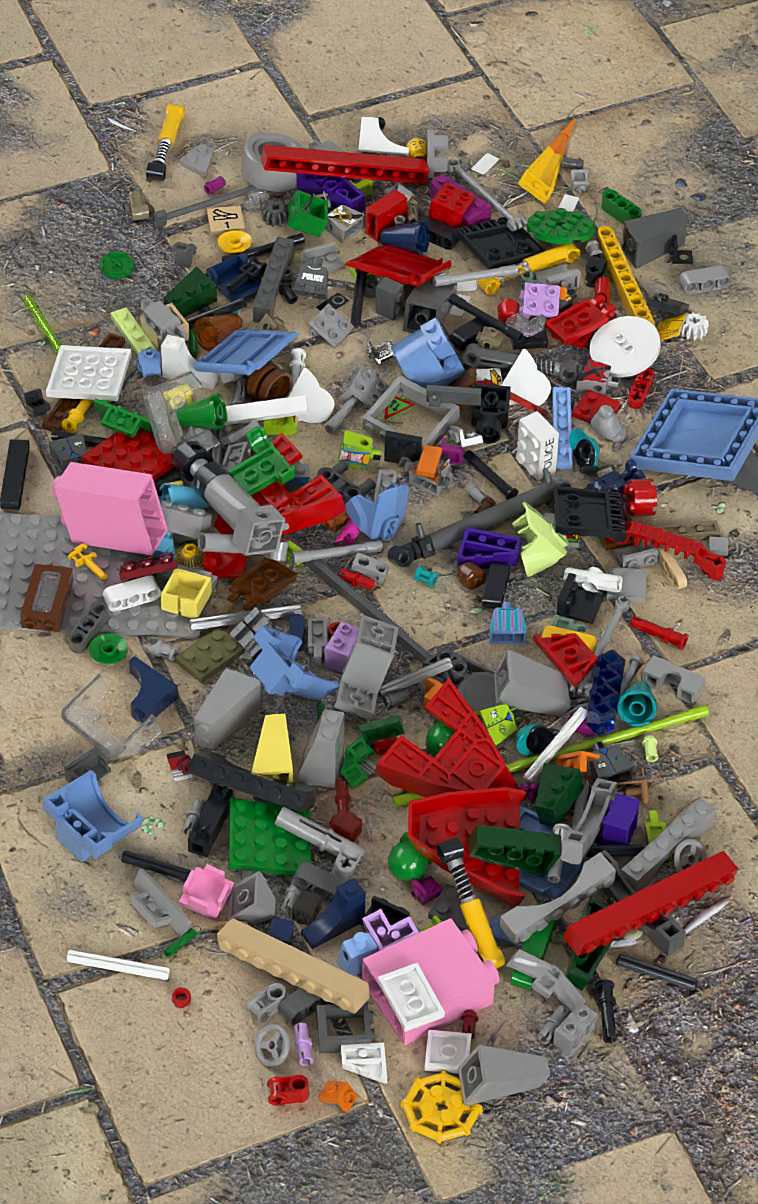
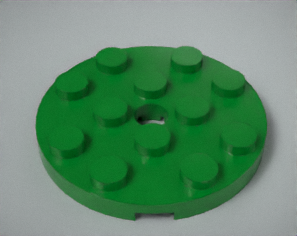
(561, 226)

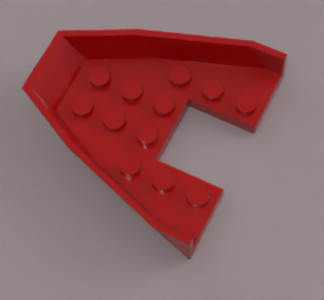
(303, 508)
(464, 763)
(456, 815)

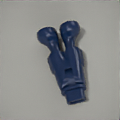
(614, 481)

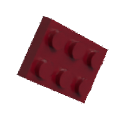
(148, 566)

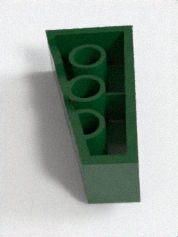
(515, 848)
(583, 966)

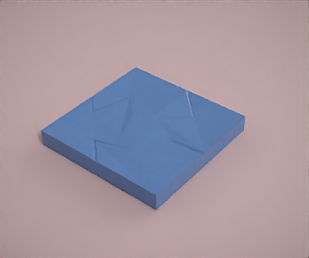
(699, 435)

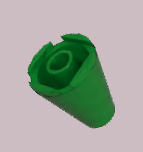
(204, 413)

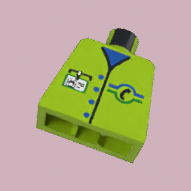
(499, 721)

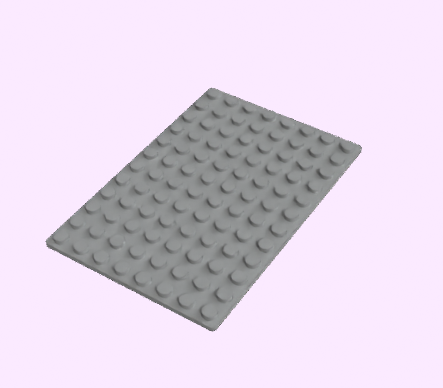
(46, 541)

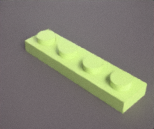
(131, 330)

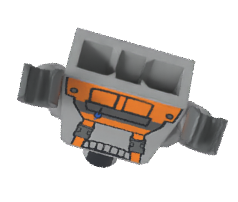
(436, 485)

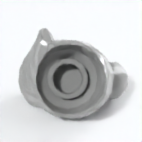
(608, 424)

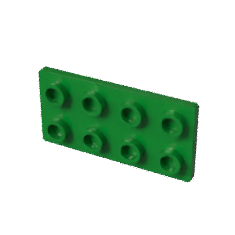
(120, 419)

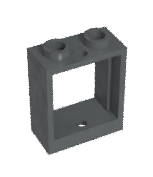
(333, 1044)

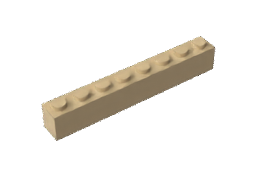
(293, 965)

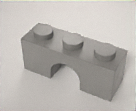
(660, 672)

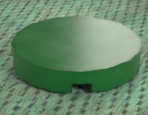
(116, 265)

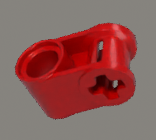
(287, 1090)

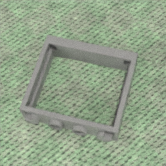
(418, 394)

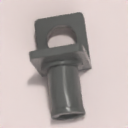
(184, 253)

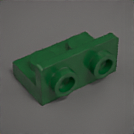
(382, 729)

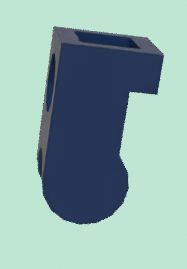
(296, 627)

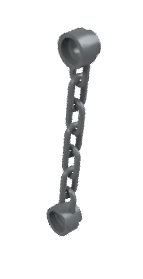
(370, 288)

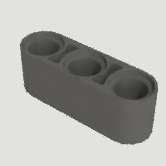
(92, 618)
(316, 881)
(299, 1005)

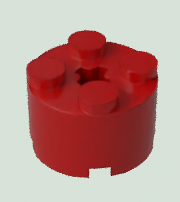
(640, 497)

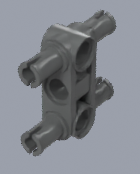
(340, 483)

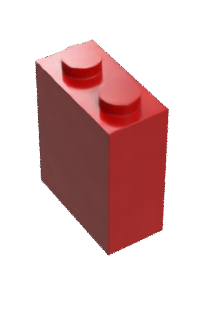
(382, 213)

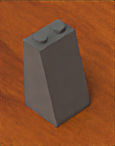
(650, 235)
(426, 304)

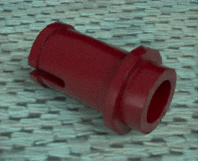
(469, 1022)

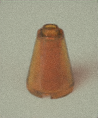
(214, 329)

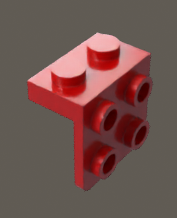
(450, 205)

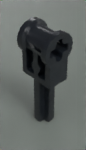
(249, 272)

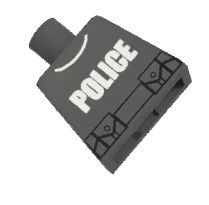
(312, 280)

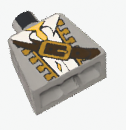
(344, 222)

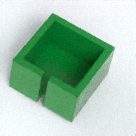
(309, 220)

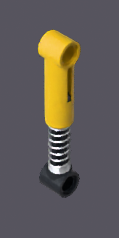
(174, 116)
(473, 912)

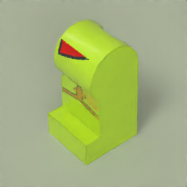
(286, 425)

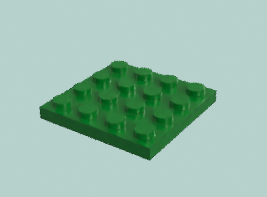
(260, 844)

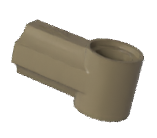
(138, 208)

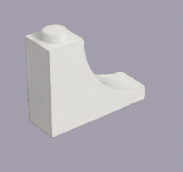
(375, 143)
(178, 361)

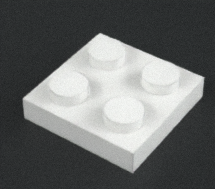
(446, 1051)

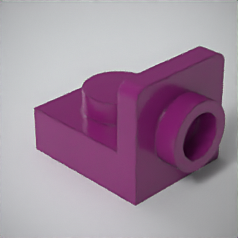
(454, 453)
(425, 890)

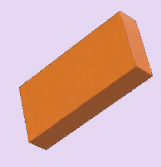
(429, 461)

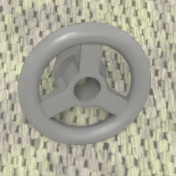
(688, 858)
(278, 1045)

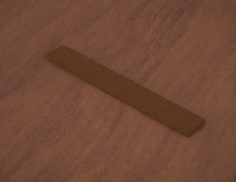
(64, 405)

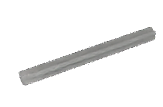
(236, 618)

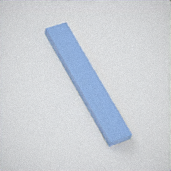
(562, 424)

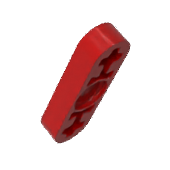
(642, 394)

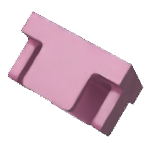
(206, 891)

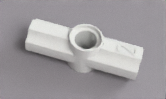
(595, 579)

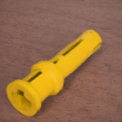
(76, 415)

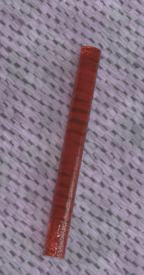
(529, 405)

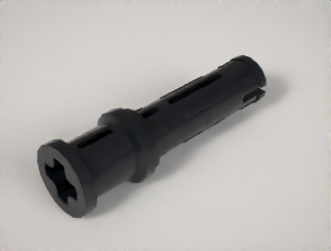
(606, 1002)

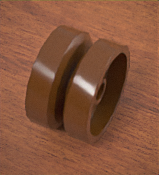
(269, 383)

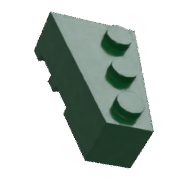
(192, 293)
(557, 793)

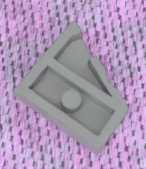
(198, 159)

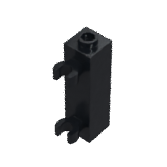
(210, 820)

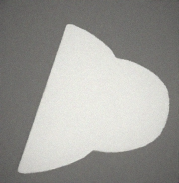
(527, 380)
(319, 401)

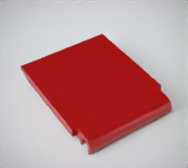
(399, 265)

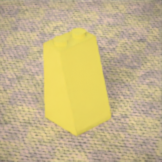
(273, 750)

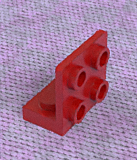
(224, 564)

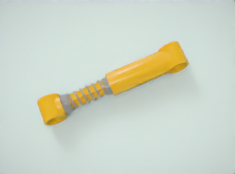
(532, 264)

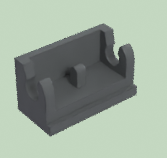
(91, 760)

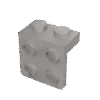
(364, 386)

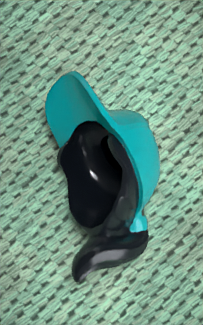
(585, 451)
(534, 738)

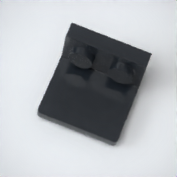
(577, 602)

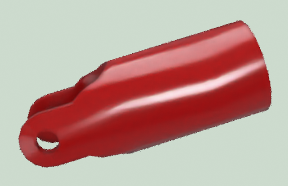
(602, 289)

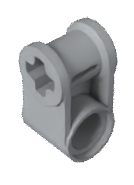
(265, 1004)

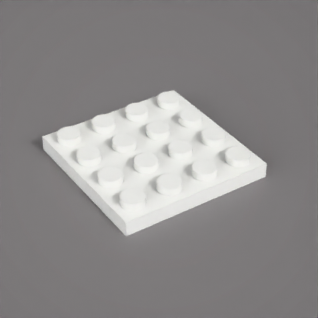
(88, 373)

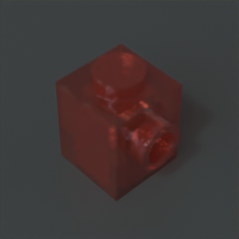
(346, 825)

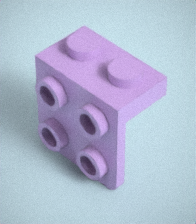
(539, 300)

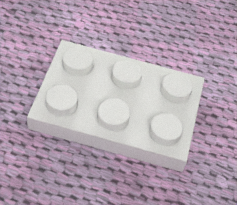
(411, 997)

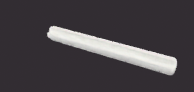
(555, 744)
(118, 964)

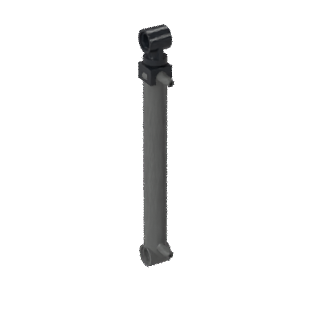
(426, 545)

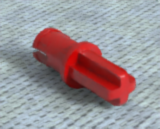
(357, 579)

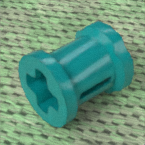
(421, 573)

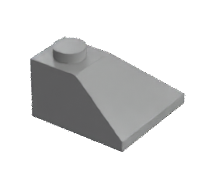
(252, 900)

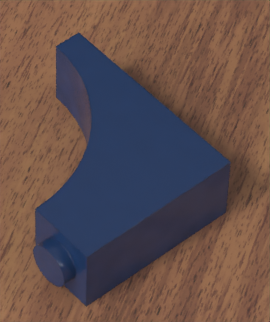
(155, 691)
(340, 916)

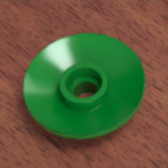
(108, 648)

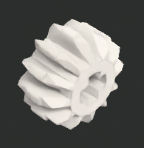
(694, 326)

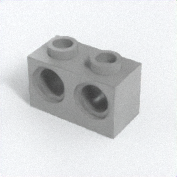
(575, 1029)

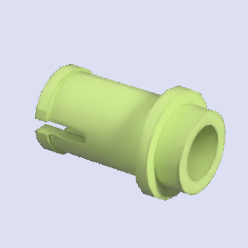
(650, 743)

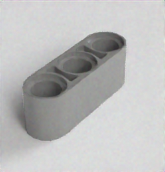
(705, 279)

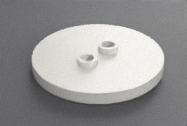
(626, 345)

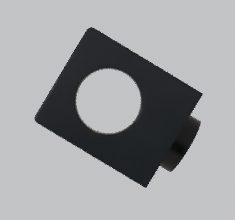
(673, 250)

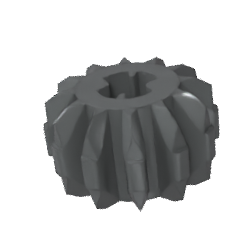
(275, 213)

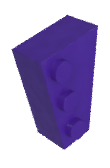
(488, 547)

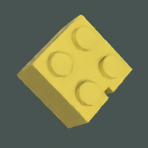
(186, 593)

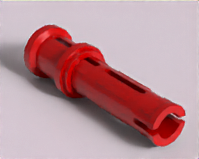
(667, 635)

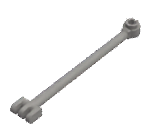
(512, 223)
(620, 607)

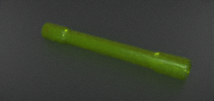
(34, 309)

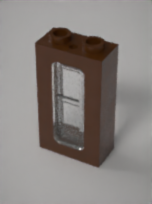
(47, 598)

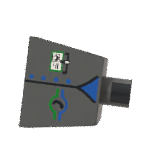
(67, 450)
(611, 764)

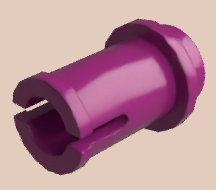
(211, 187)

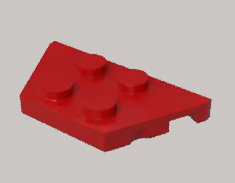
(568, 654)

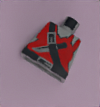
(595, 377)

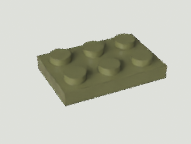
(209, 655)

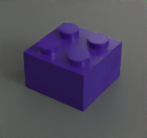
(621, 820)

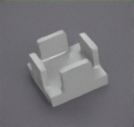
(436, 143)

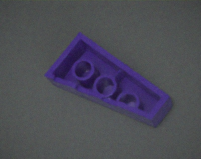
(338, 190)

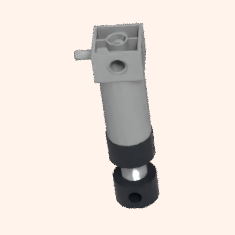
(254, 526)

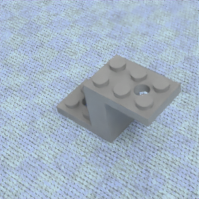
(366, 667)

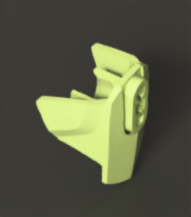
(543, 544)

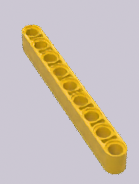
(622, 275)

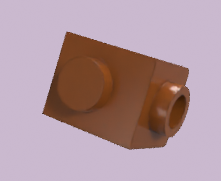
(337, 522)

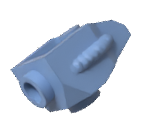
(149, 363)

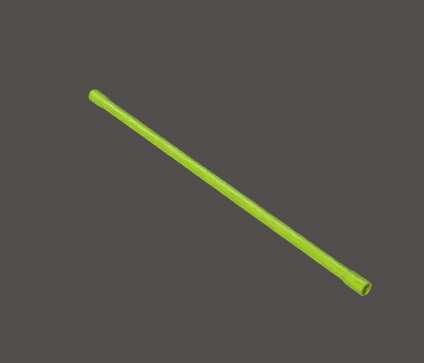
(691, 714)

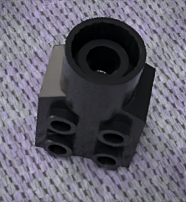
(492, 413)

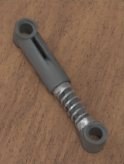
(506, 360)

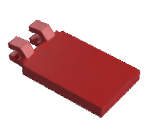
(580, 319)

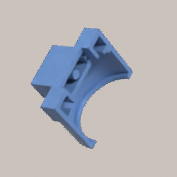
(419, 354)
(280, 672)
(84, 818)

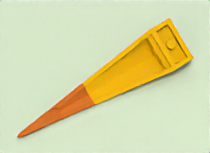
(542, 174)

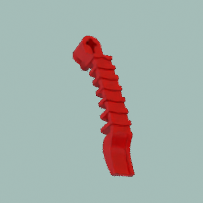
(711, 563)

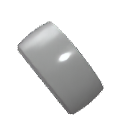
(253, 169)

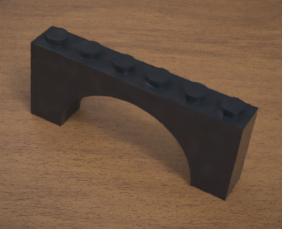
(284, 793)

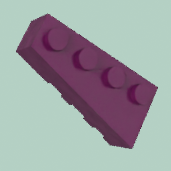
(478, 210)

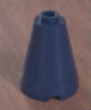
(408, 237)

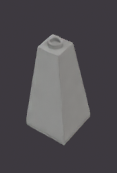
(499, 1073)

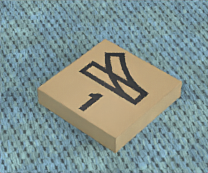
(225, 219)

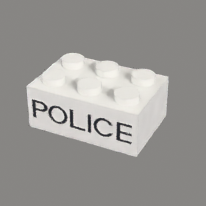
(537, 445)

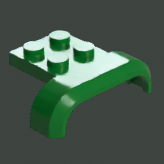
(264, 466)

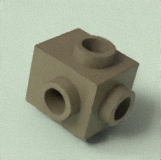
(271, 323)
(489, 338)

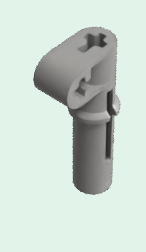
(223, 543)
(325, 840)

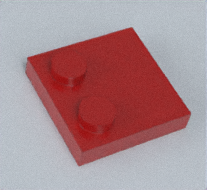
(591, 403)

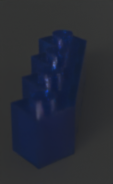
(605, 692)

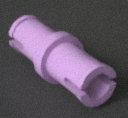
(303, 1044)

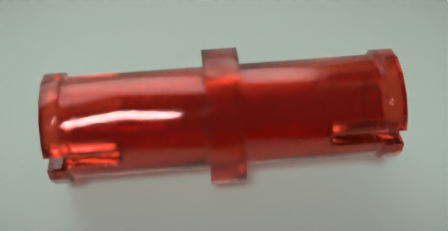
(342, 797)

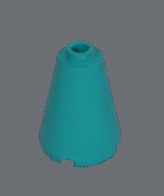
(637, 705)

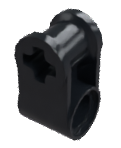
(594, 269)

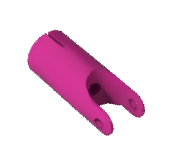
(349, 533)

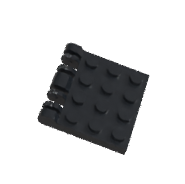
(496, 244)
(589, 513)

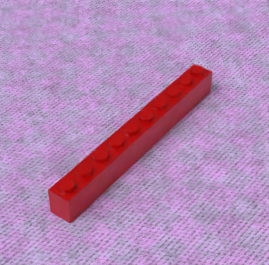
(344, 164)
(650, 903)

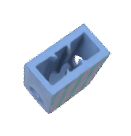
(507, 625)

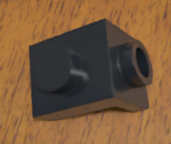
(35, 402)

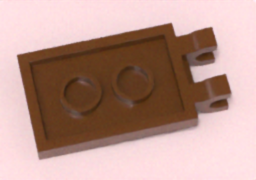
(261, 583)

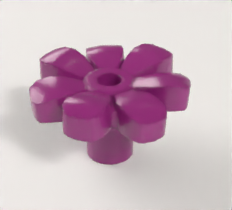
(530, 789)

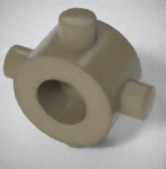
(137, 779)

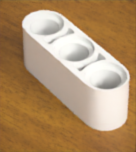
(131, 593)

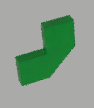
(354, 755)

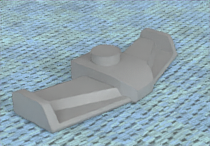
(548, 979)

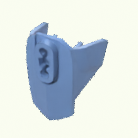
(381, 518)

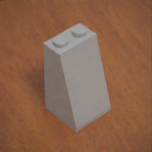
(531, 686)
(227, 708)
(324, 751)

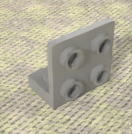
(560, 276)

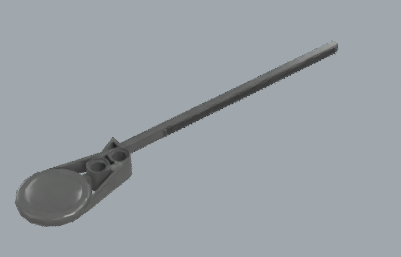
(476, 688)

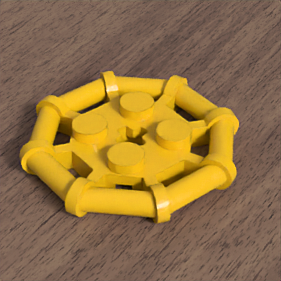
(429, 1108)

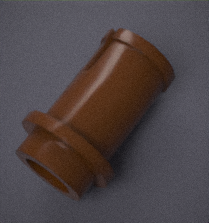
(486, 503)

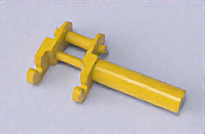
(87, 560)

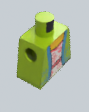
(357, 450)

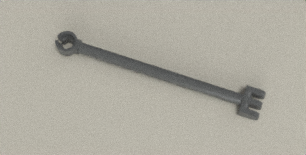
(162, 216)

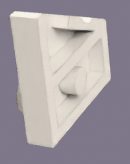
(365, 1060)

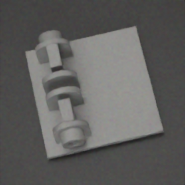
(330, 325)

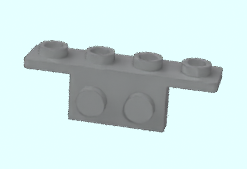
(157, 905)

